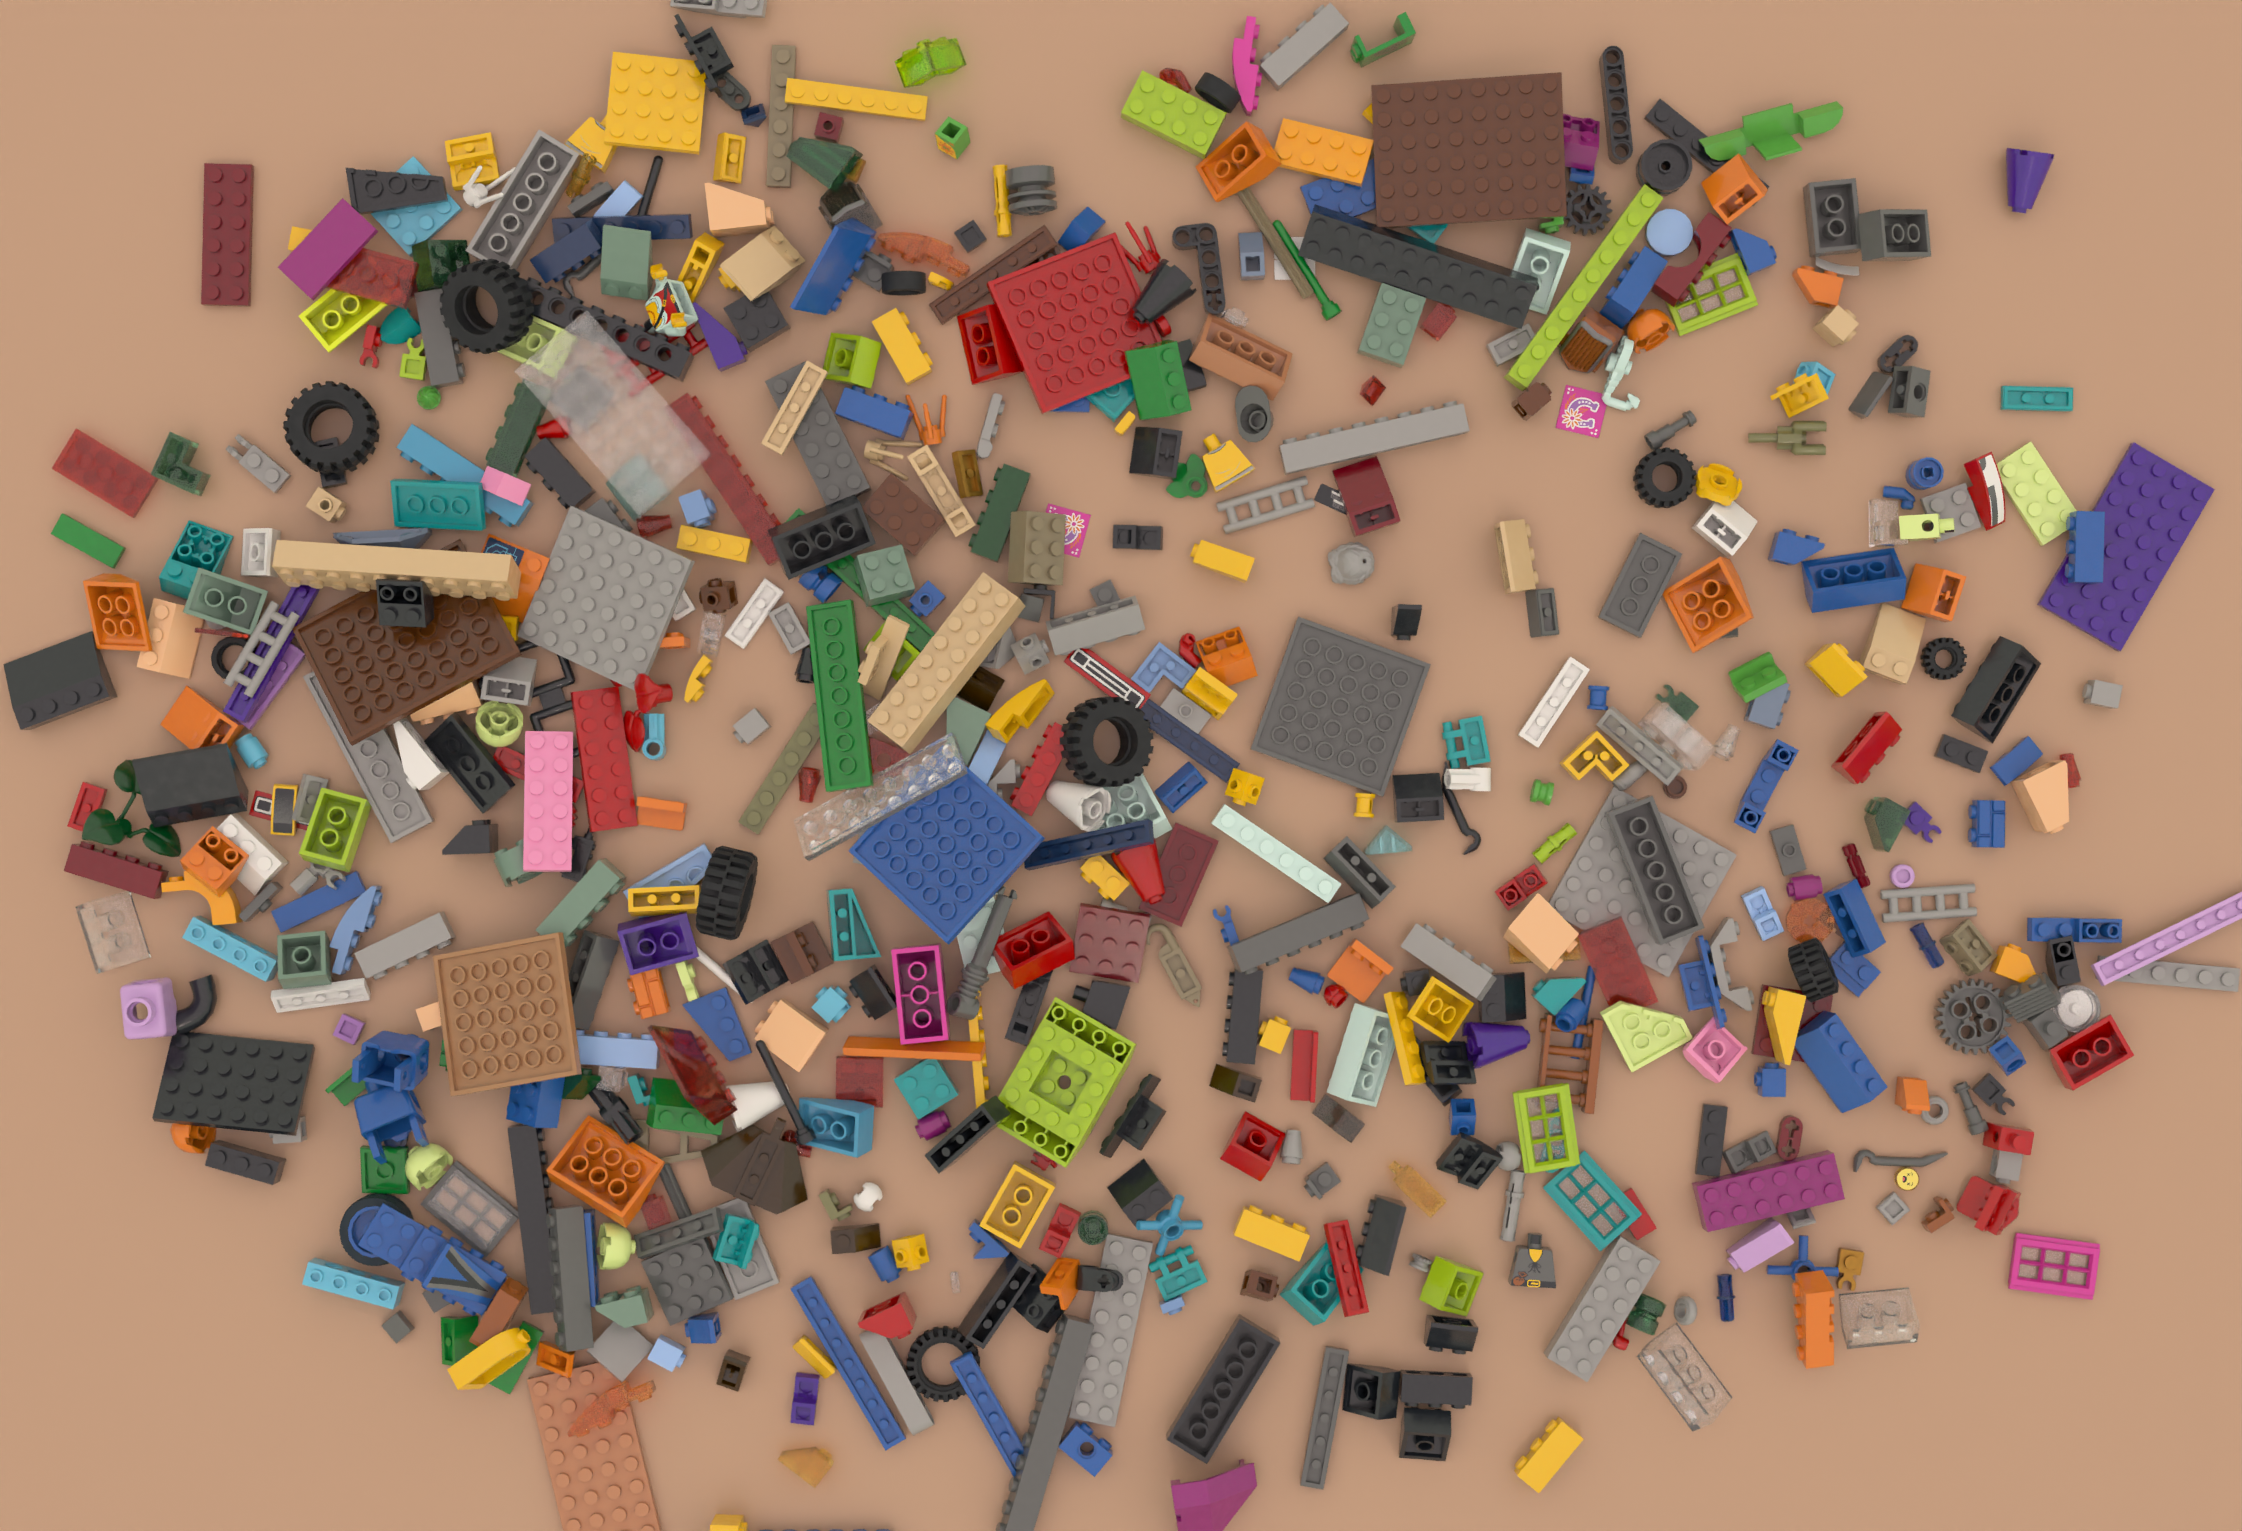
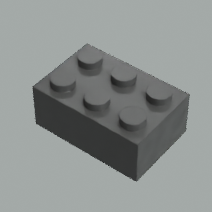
(1832, 217)
(1894, 235)

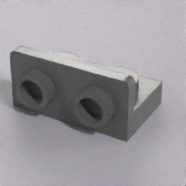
(872, 270)

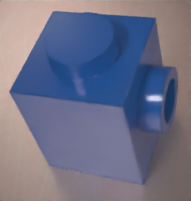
(926, 599)
(1771, 1080)
(1462, 1116)

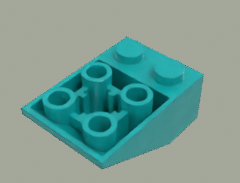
(196, 548)

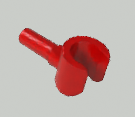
(1619, 1341)

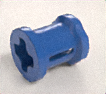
(1598, 697)

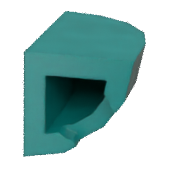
(399, 327)

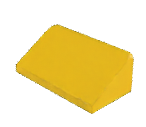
(729, 158)
(815, 1357)

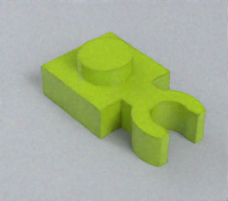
(413, 364)

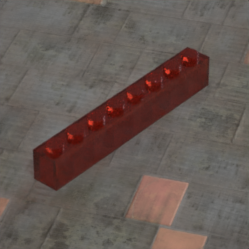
(729, 479)

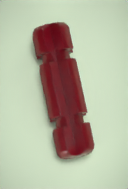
(1856, 865)

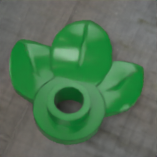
(1186, 476)

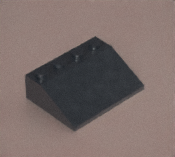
(58, 681)
(191, 785)

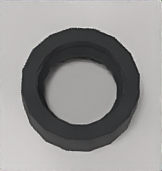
(1217, 92)
(903, 283)
(216, 657)

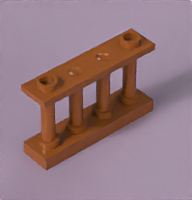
(1589, 1053)

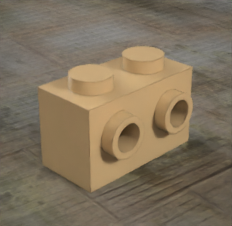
(1837, 326)

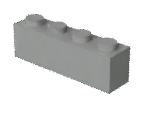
(1303, 46)
(1095, 626)
(405, 945)
(1449, 962)

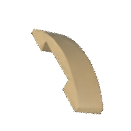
(941, 490)

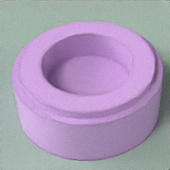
(1902, 876)

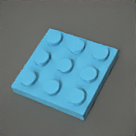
(419, 222)

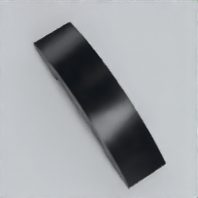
(1027, 1009)

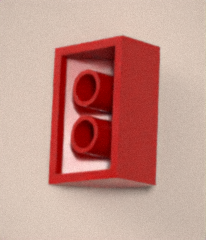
(987, 345)
(1868, 747)
(1033, 950)
(2089, 1053)
(890, 1317)

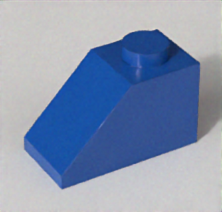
(1753, 251)
(704, 1328)

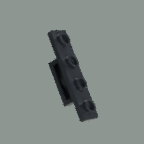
(709, 52)
(1137, 1121)

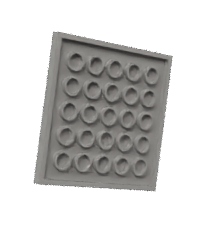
(606, 598)
(1600, 888)

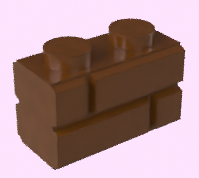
(1532, 400)

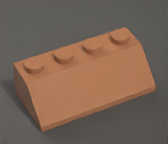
(1240, 356)

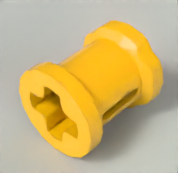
(1364, 805)

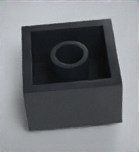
(757, 320)

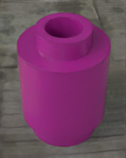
(1804, 887)
(933, 1125)

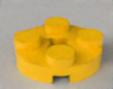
(1723, 493)

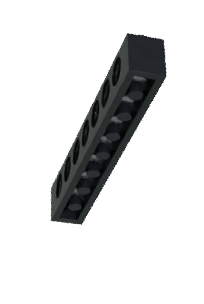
(675, 367)

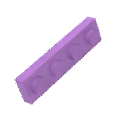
(285, 669)

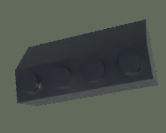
(1996, 689)

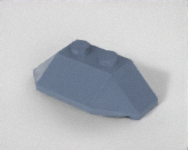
(386, 538)

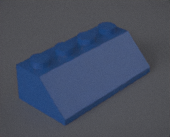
(1853, 580)
(1838, 1062)

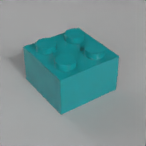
(926, 1086)

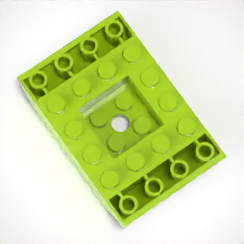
(1058, 1118)

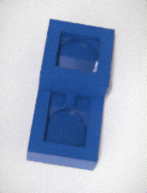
(2016, 760)

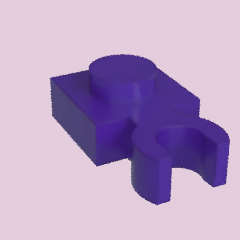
(1918, 821)

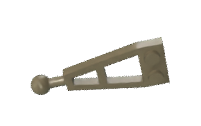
(684, 1154)

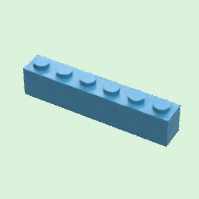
(453, 467)

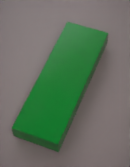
(88, 541)
(508, 1380)

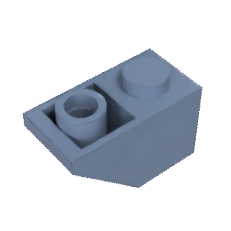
(1251, 256)
(1767, 708)

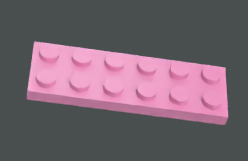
(548, 801)

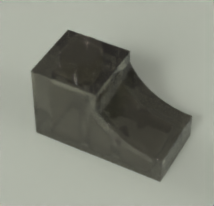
(1338, 1118)

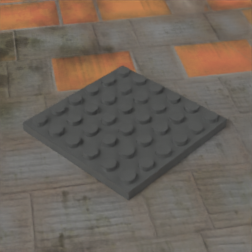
(1340, 706)

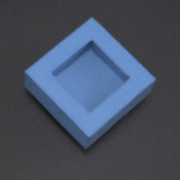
(1173, 1305)

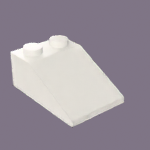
(417, 759)

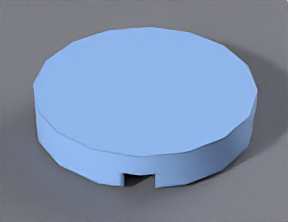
(1669, 232)

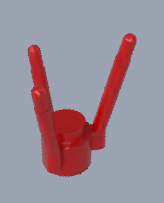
(1148, 260)

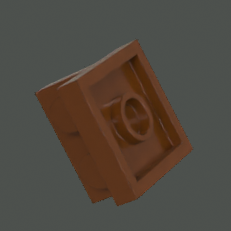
(802, 952)

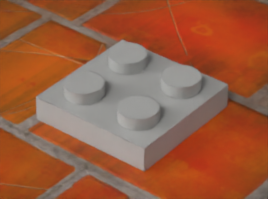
(1954, 504)

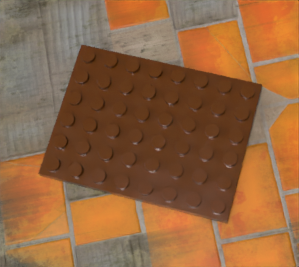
(1469, 150)
(390, 672)

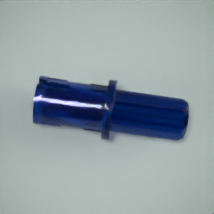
(1927, 945)
(1725, 1297)

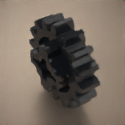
(1596, 210)

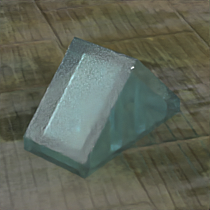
(1386, 842)

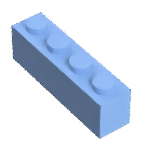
(618, 1050)

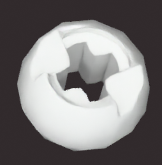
(865, 1199)

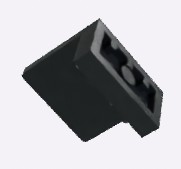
(1038, 1308)

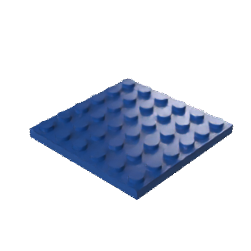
(948, 852)

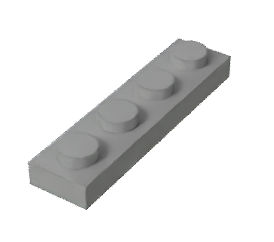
(1640, 745)

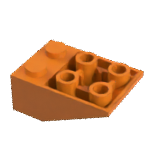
(200, 722)

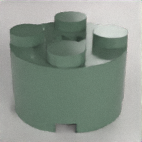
(511, 865)

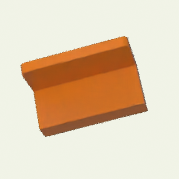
(661, 813)
(1062, 1281)

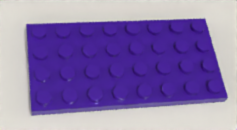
(2147, 520)

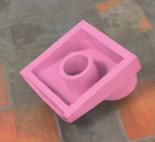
(1713, 1051)

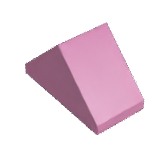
(505, 485)

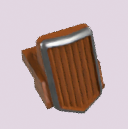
(1589, 341)

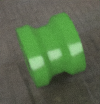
(1541, 792)

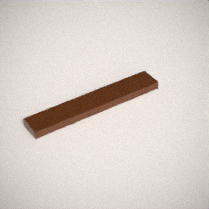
(975, 286)

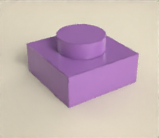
(349, 1029)

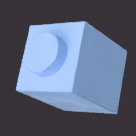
(667, 1353)

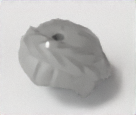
(1348, 563)

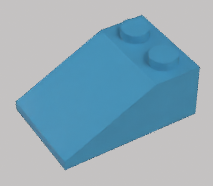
(839, 1124)

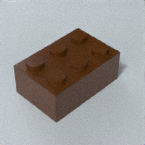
(903, 514)

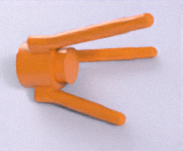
(931, 433)

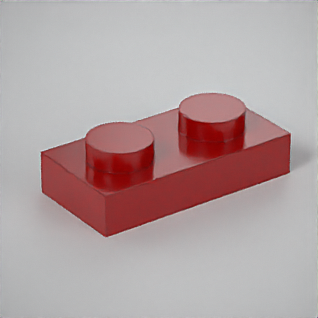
(89, 799)

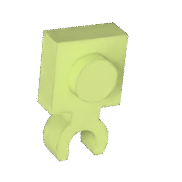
(687, 974)

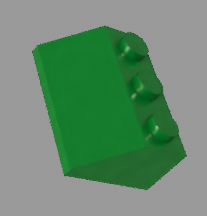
(1158, 380)
(673, 1112)

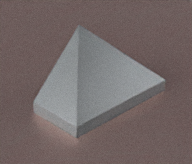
(1001, 652)

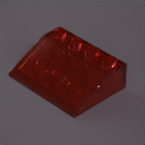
(695, 1072)

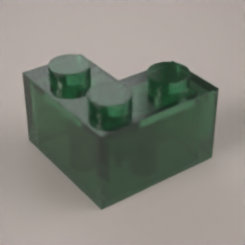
(175, 468)

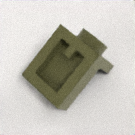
(831, 1204)

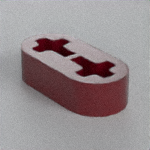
(1783, 1137)

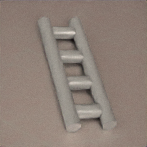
(1273, 492)
(263, 663)
(1937, 891)

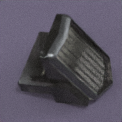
(848, 203)

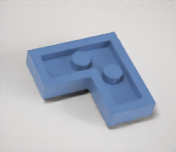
(1159, 663)

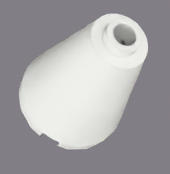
(1080, 803)
(754, 1102)

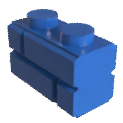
(1987, 823)

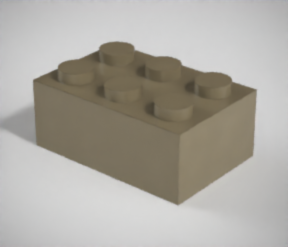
(1036, 548)

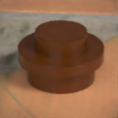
(1676, 789)

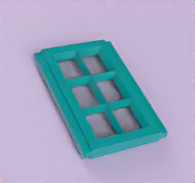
(1592, 1201)

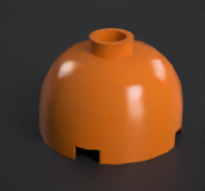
(1649, 329)
(192, 1138)

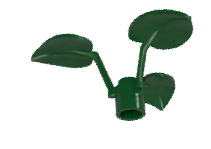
(104, 829)

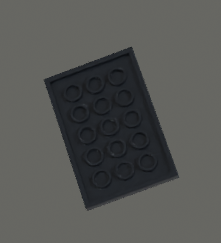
(234, 1083)

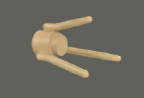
(877, 451)

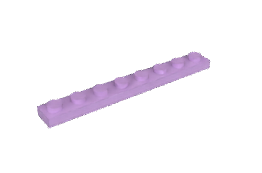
(2168, 940)

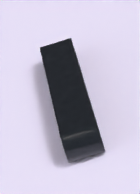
(1620, 94)

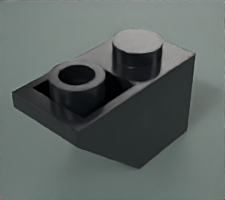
(2062, 961)

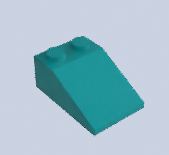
(1314, 1288)

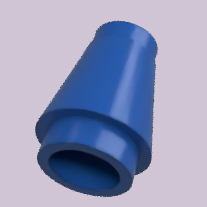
(1307, 980)

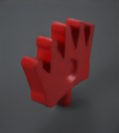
(1043, 1162)

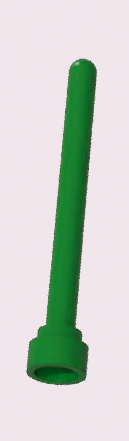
(1328, 307)

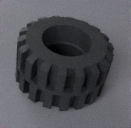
(1683, 471)
(1813, 970)

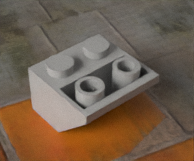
(511, 682)

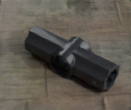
(616, 1114)

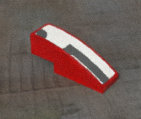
(1986, 490)

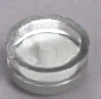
(2077, 1008)

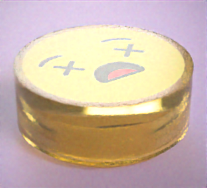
(1906, 1178)

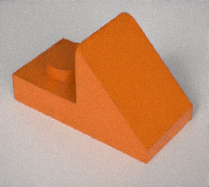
(554, 1359)

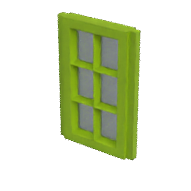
(1718, 295)
(1546, 1128)

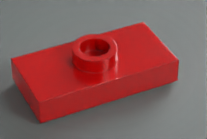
(1643, 1224)

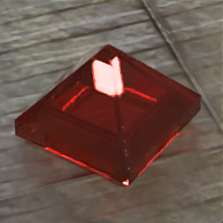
(1372, 390)

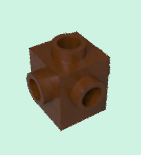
(718, 595)

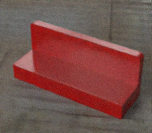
(1304, 1065)

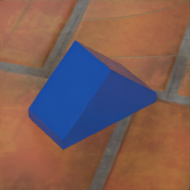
(1081, 229)

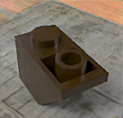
(1235, 1082)

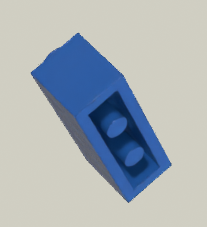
(874, 412)
(2085, 547)
(1854, 918)

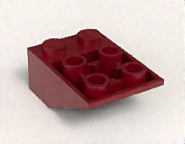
(1366, 496)

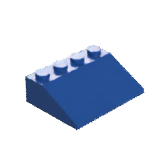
(835, 267)

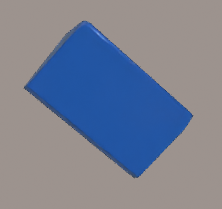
(1180, 787)

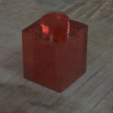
(1438, 321)

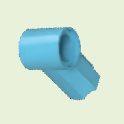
(654, 733)

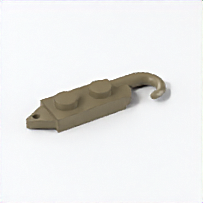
(1176, 965)

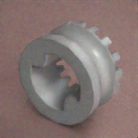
(1419, 1263)

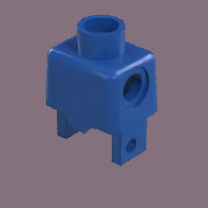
(387, 1060)
(387, 1116)

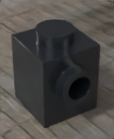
(1414, 981)

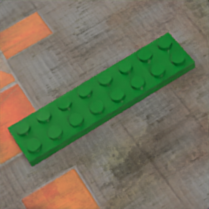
(839, 696)

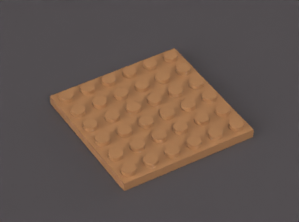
(507, 1014)

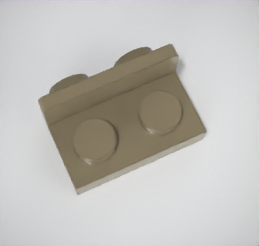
(1968, 948)

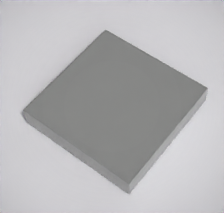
(620, 1350)

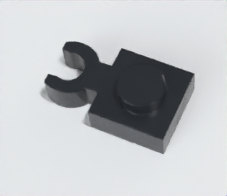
(1991, 1092)

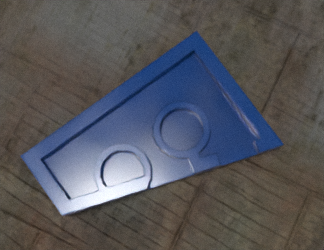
(720, 1021)

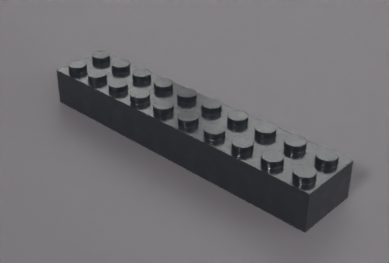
(1418, 266)

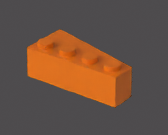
(1814, 1319)

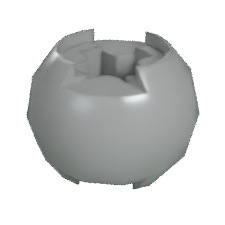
(1510, 1155)

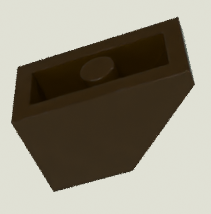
(855, 1238)

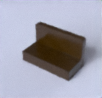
(981, 688)

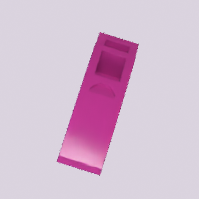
(1245, 74)

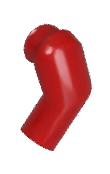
(1186, 650)

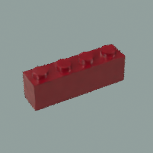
(116, 870)

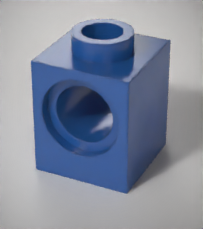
(2007, 1055)

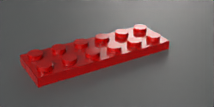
(604, 759)

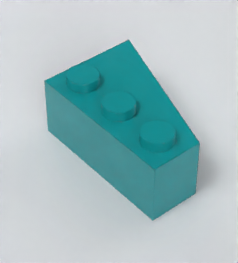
(848, 927)

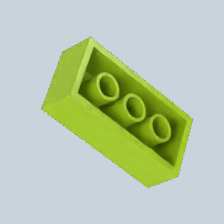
(1173, 115)

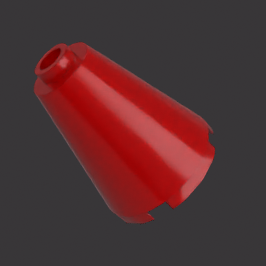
(1142, 871)

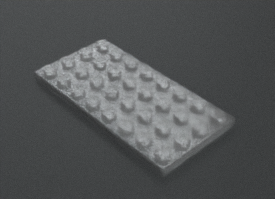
(613, 413)

